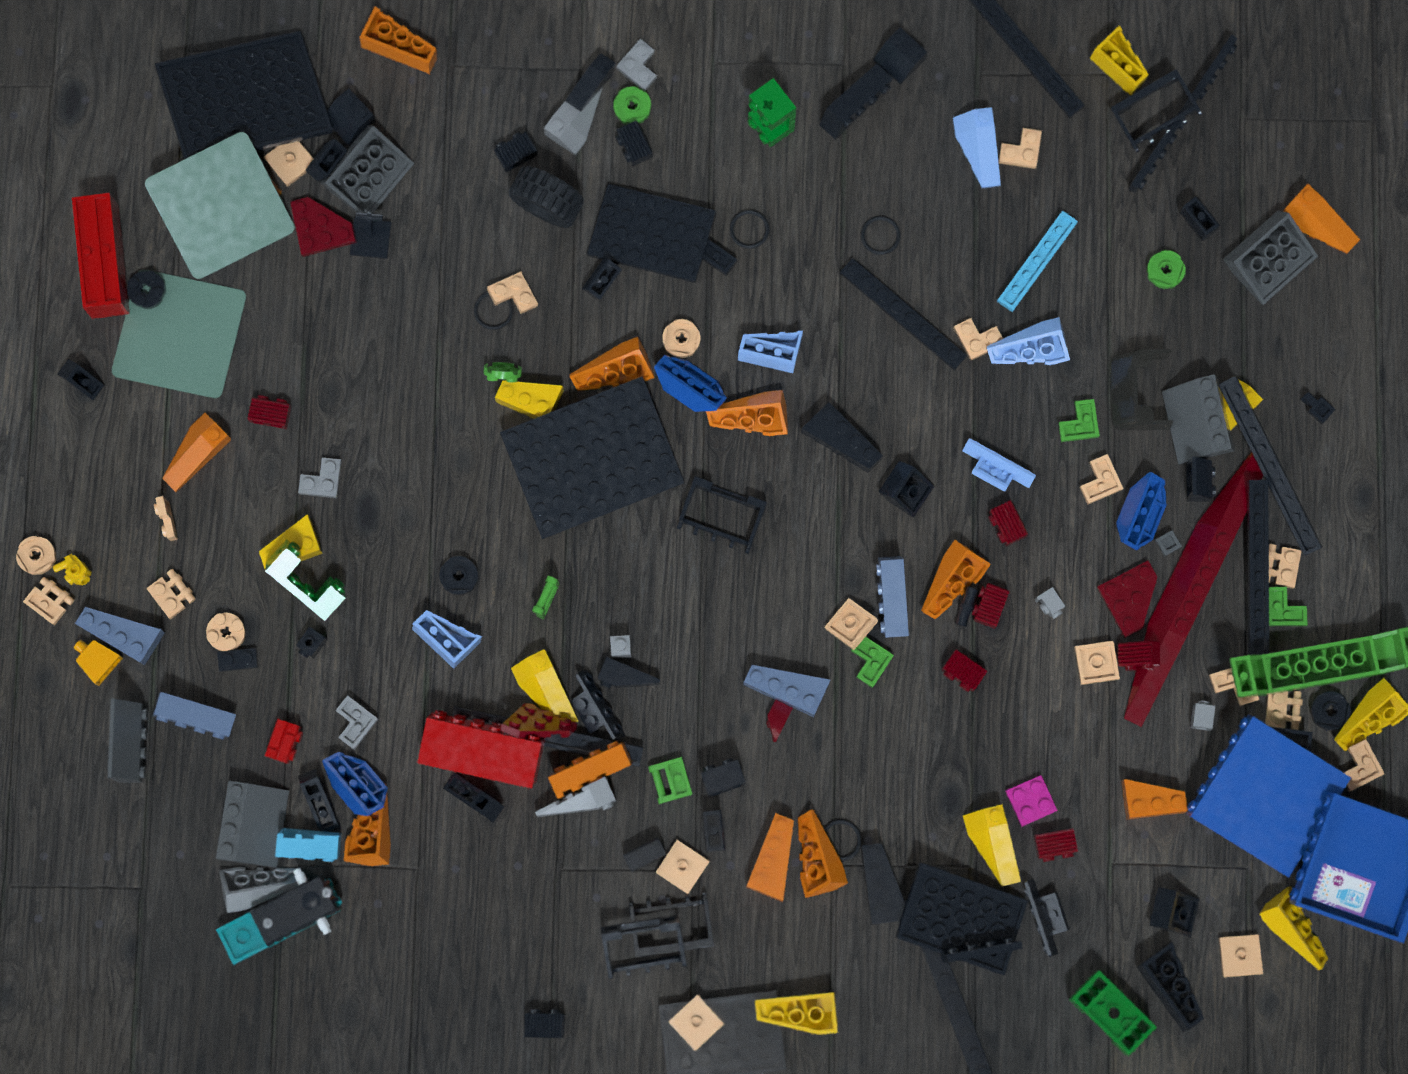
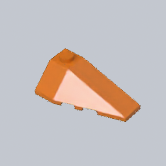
(1320, 221)
(614, 367)
(758, 413)
(197, 449)
(956, 571)
(369, 839)
(821, 864)

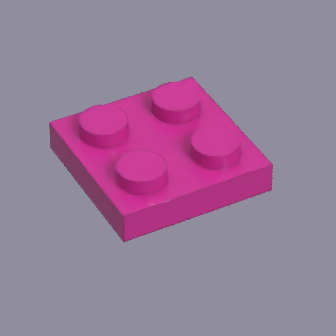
(1031, 801)

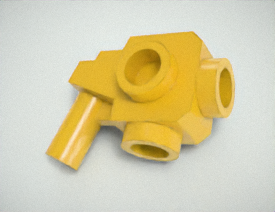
(75, 571)

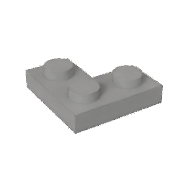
(633, 65)
(324, 485)
(360, 722)

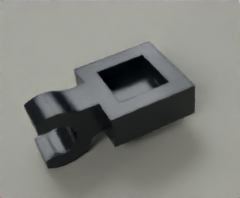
(1319, 409)

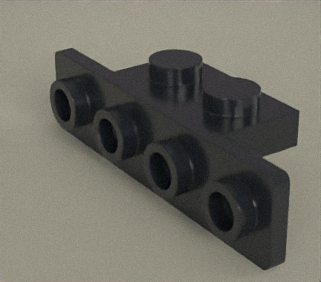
(593, 708)
(1048, 914)

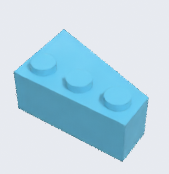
(308, 844)

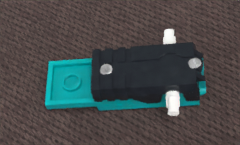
(281, 917)

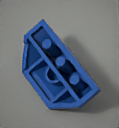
(689, 384)
(1142, 511)
(355, 783)

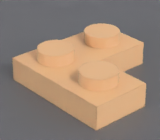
(1025, 154)
(515, 288)
(973, 342)
(1105, 483)
(164, 511)
(1224, 681)
(1366, 767)

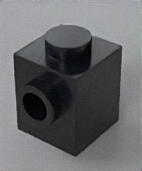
(311, 643)

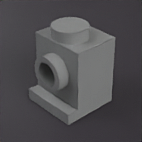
(1050, 603)

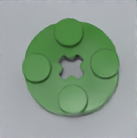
(638, 97)
(1167, 280)
(502, 370)

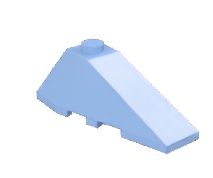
(977, 138)
(1038, 343)

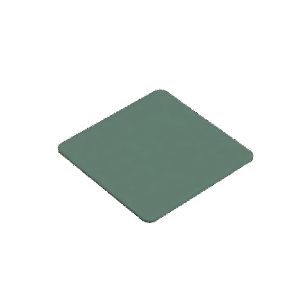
(219, 205)
(184, 339)

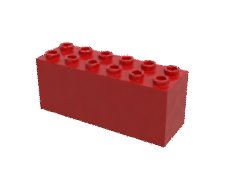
(100, 255)
(480, 749)

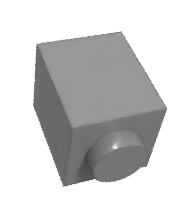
(620, 646)
(1202, 716)

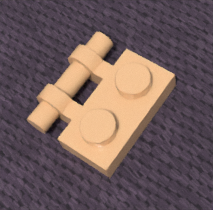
(1287, 566)
(166, 598)
(44, 605)
(1277, 710)

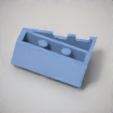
(771, 350)
(445, 638)

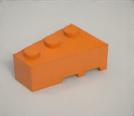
(1149, 800)

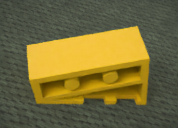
(1119, 62)
(529, 398)
(302, 534)

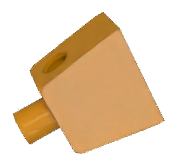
(96, 660)

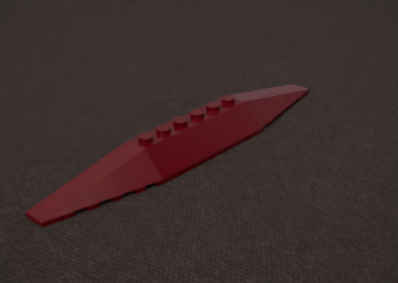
(1190, 586)

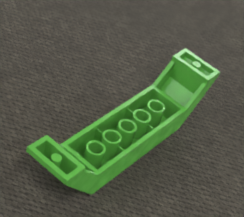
(1320, 664)

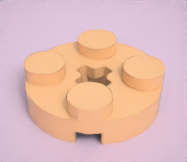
(674, 330)
(26, 550)
(231, 641)

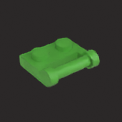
(546, 597)
(676, 777)

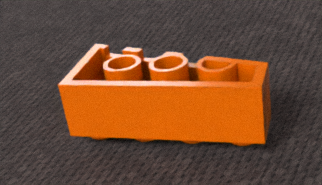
(395, 42)
(589, 769)
(772, 863)

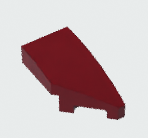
(777, 718)

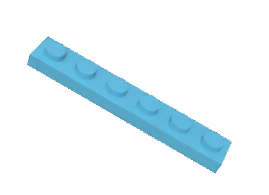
(1037, 261)

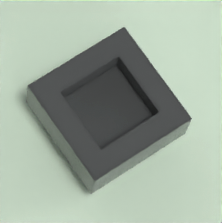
(1168, 543)

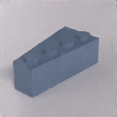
(893, 596)
(125, 635)
(790, 688)
(194, 715)

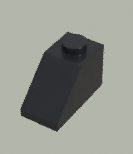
(80, 379)

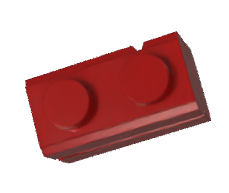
(283, 742)

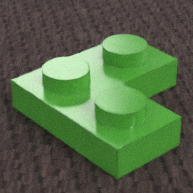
(1084, 427)
(1284, 615)
(876, 658)

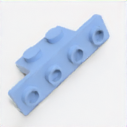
(996, 468)

